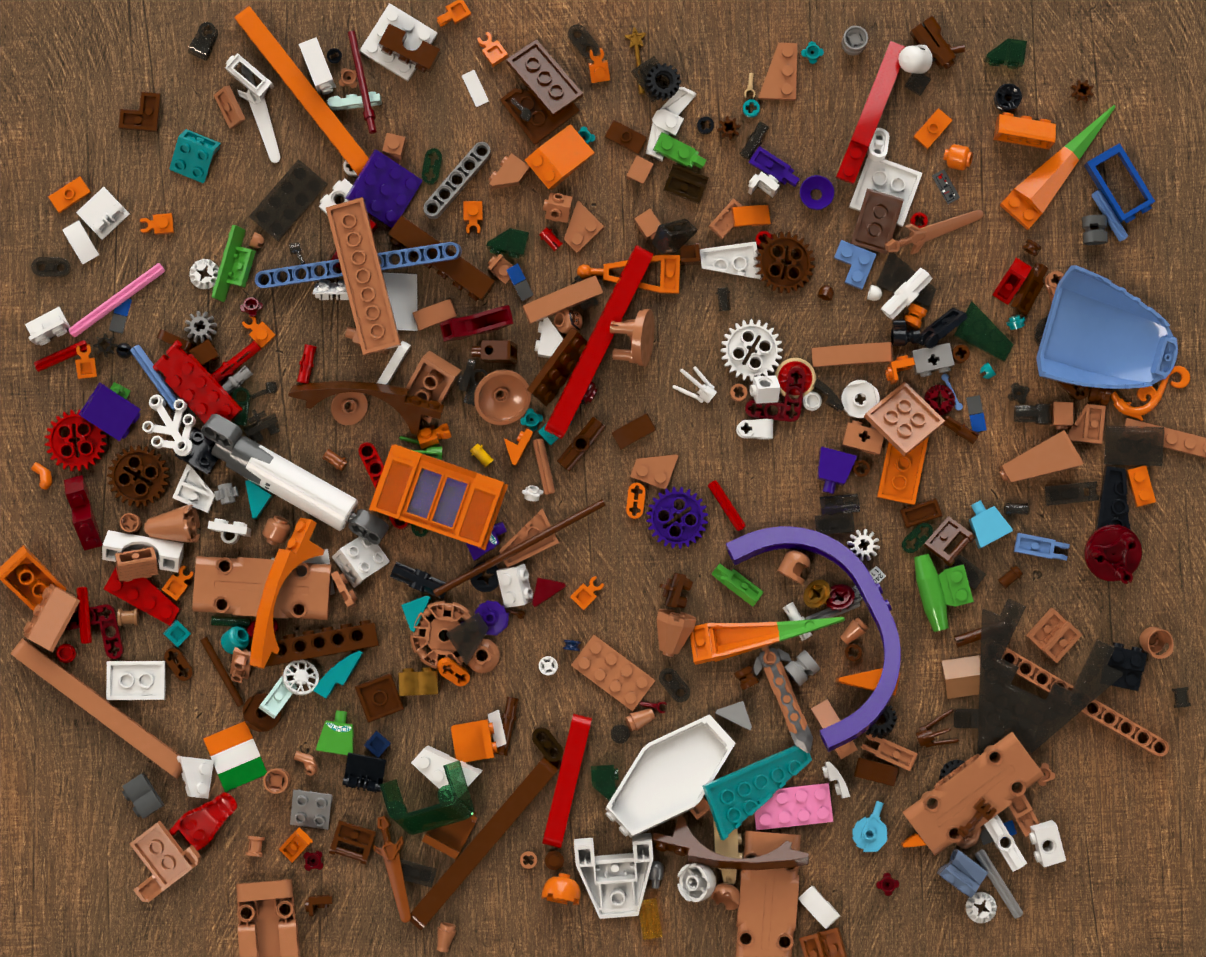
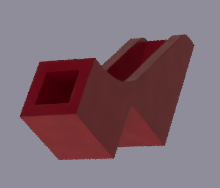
(476, 324)
(82, 513)

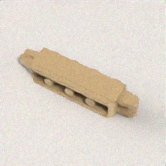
(728, 848)

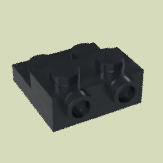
(1130, 663)

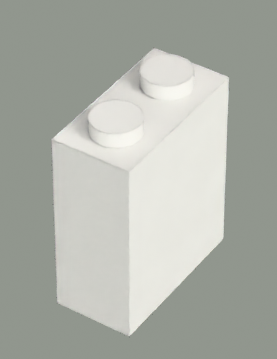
(317, 66)

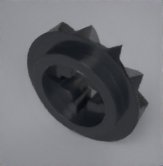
(493, 582)

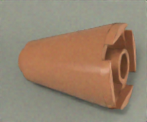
(175, 525)

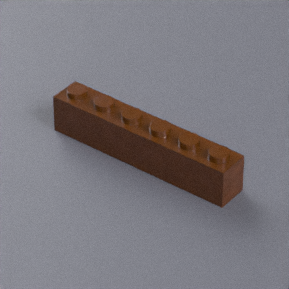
(459, 270)

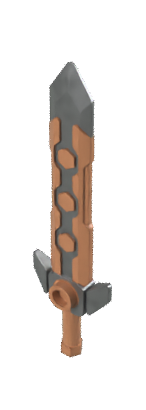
(783, 691)

